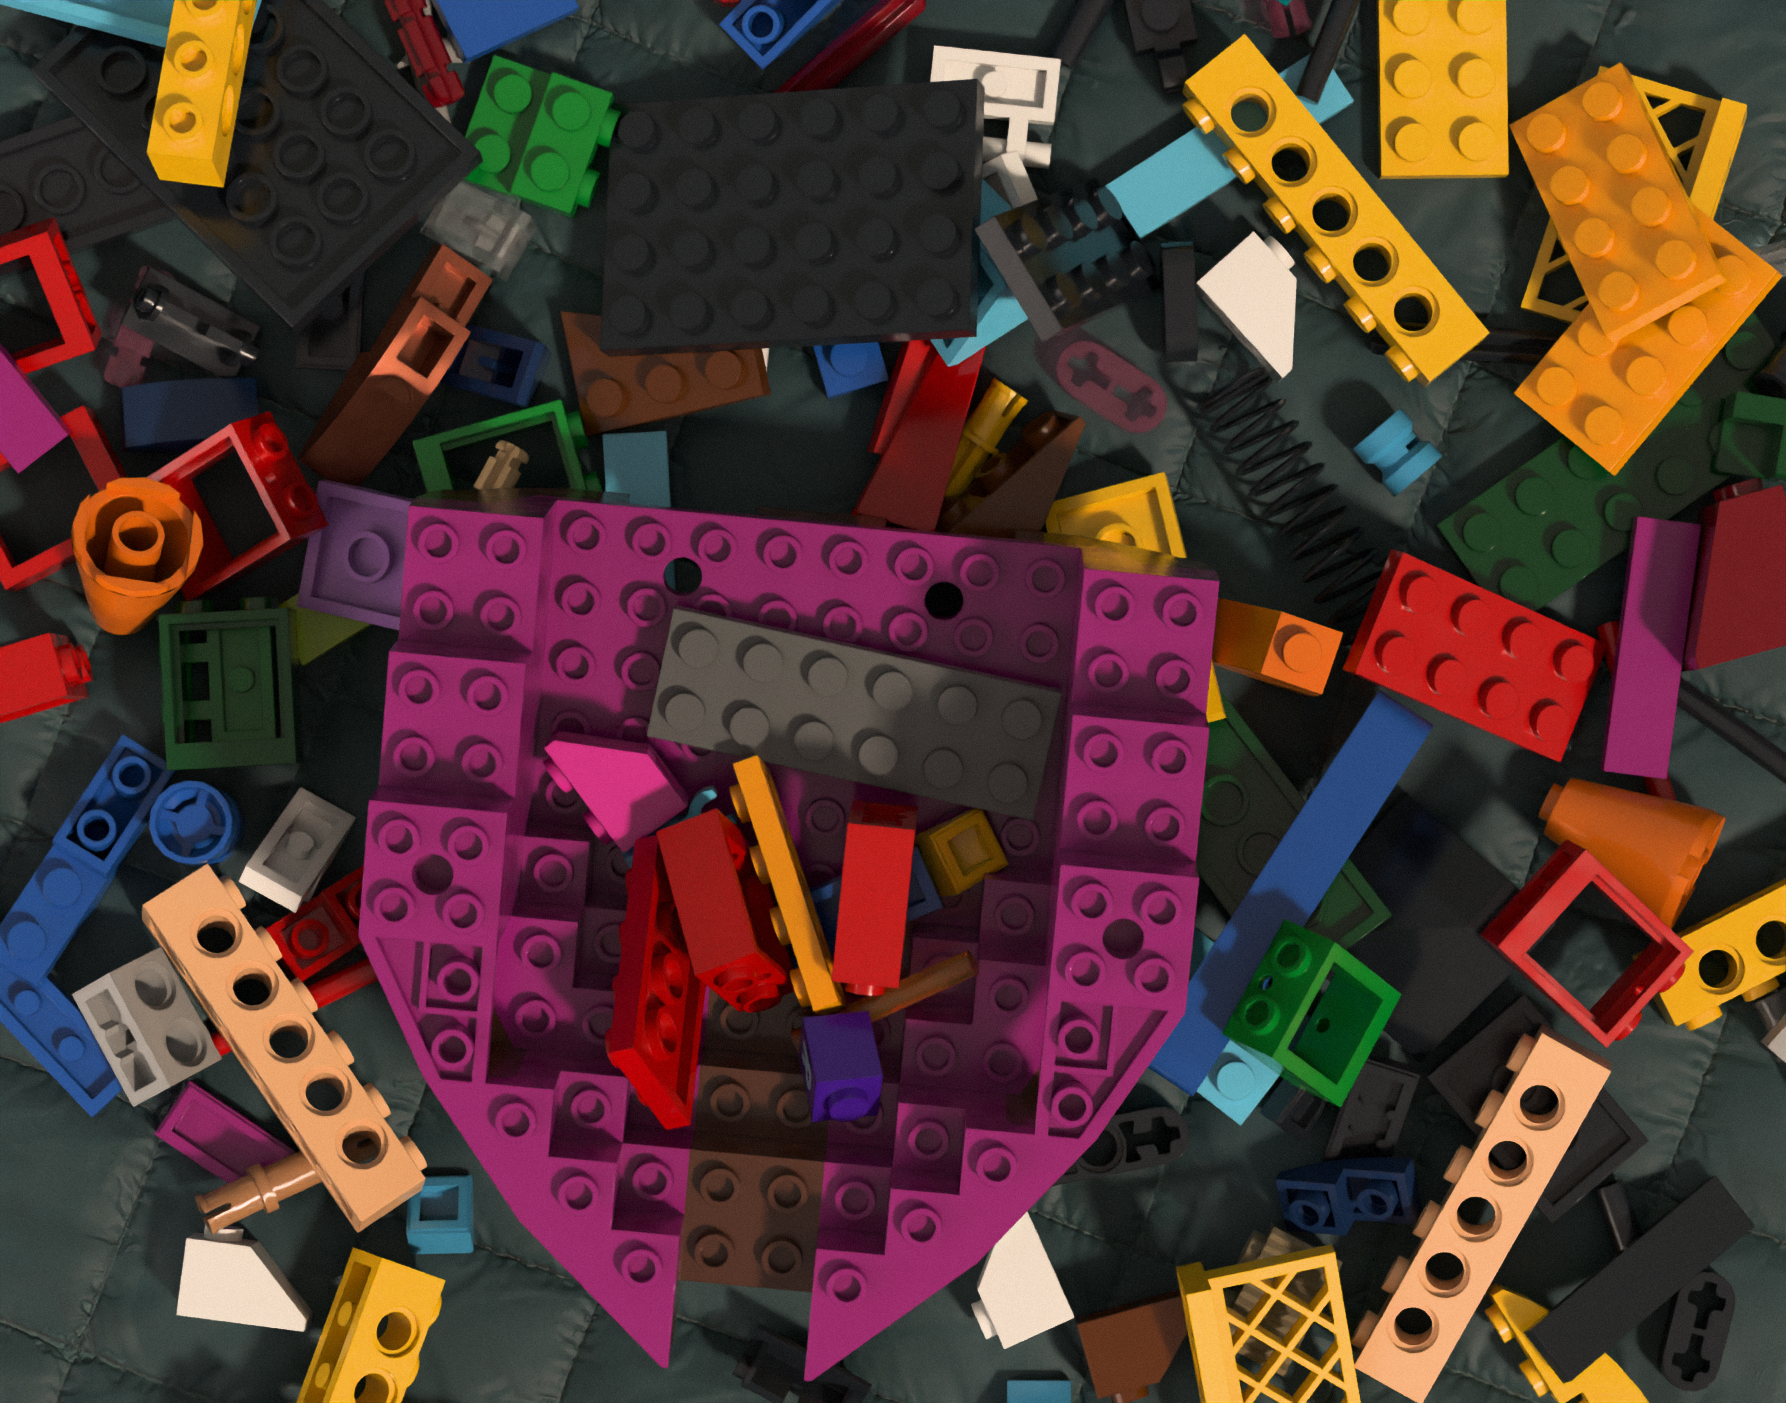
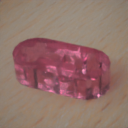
(1119, 374)

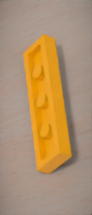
(778, 862)

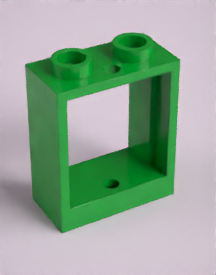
(567, 426)
(1340, 1028)

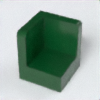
(1753, 437)

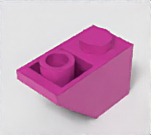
(619, 781)

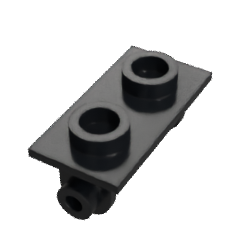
(191, 325)
(776, 1365)

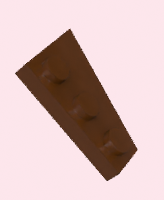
(656, 387)

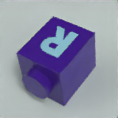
(840, 1066)

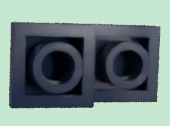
(182, 412)
(1337, 1192)

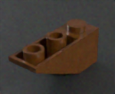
(1016, 486)

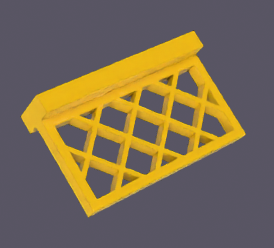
(1702, 181)
(1215, 1349)

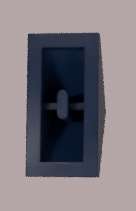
(499, 367)

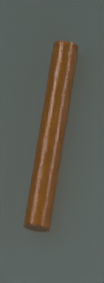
(911, 989)

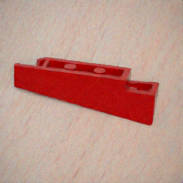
(918, 436)

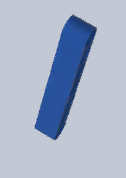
(1292, 882)

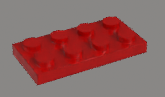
(1475, 656)
(655, 995)

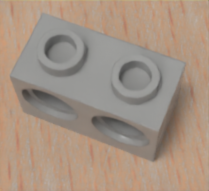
(146, 1026)

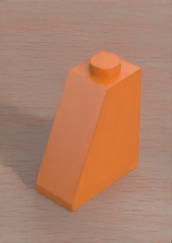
(1274, 647)

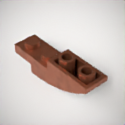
(400, 370)

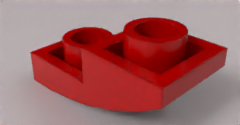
(320, 928)

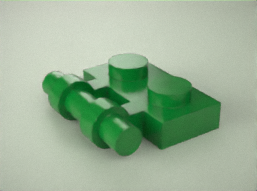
(239, 684)

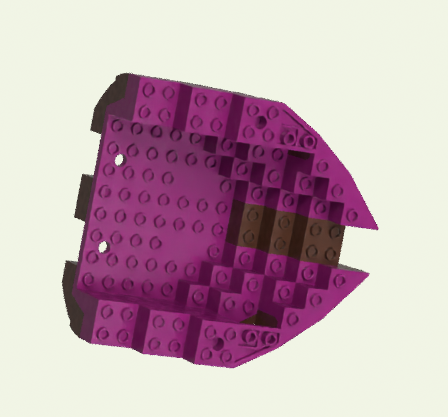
(505, 909)

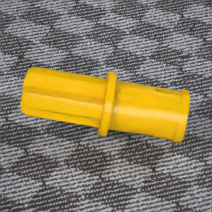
(983, 432)

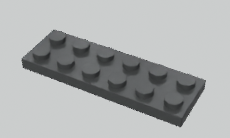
(854, 712)

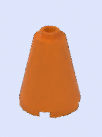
(134, 551)
(1640, 838)

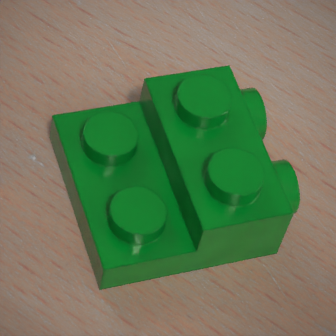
(540, 136)

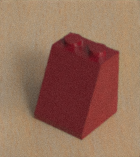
(1738, 576)

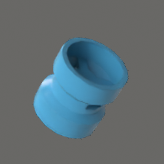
(1397, 452)

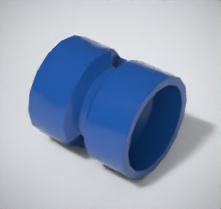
(196, 823)

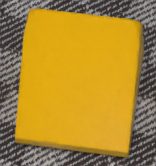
(961, 851)

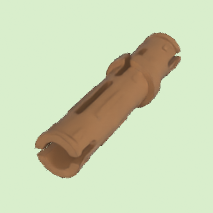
(268, 1185)

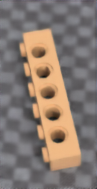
(360, 1190)
(1414, 1361)

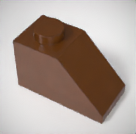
(1132, 1344)

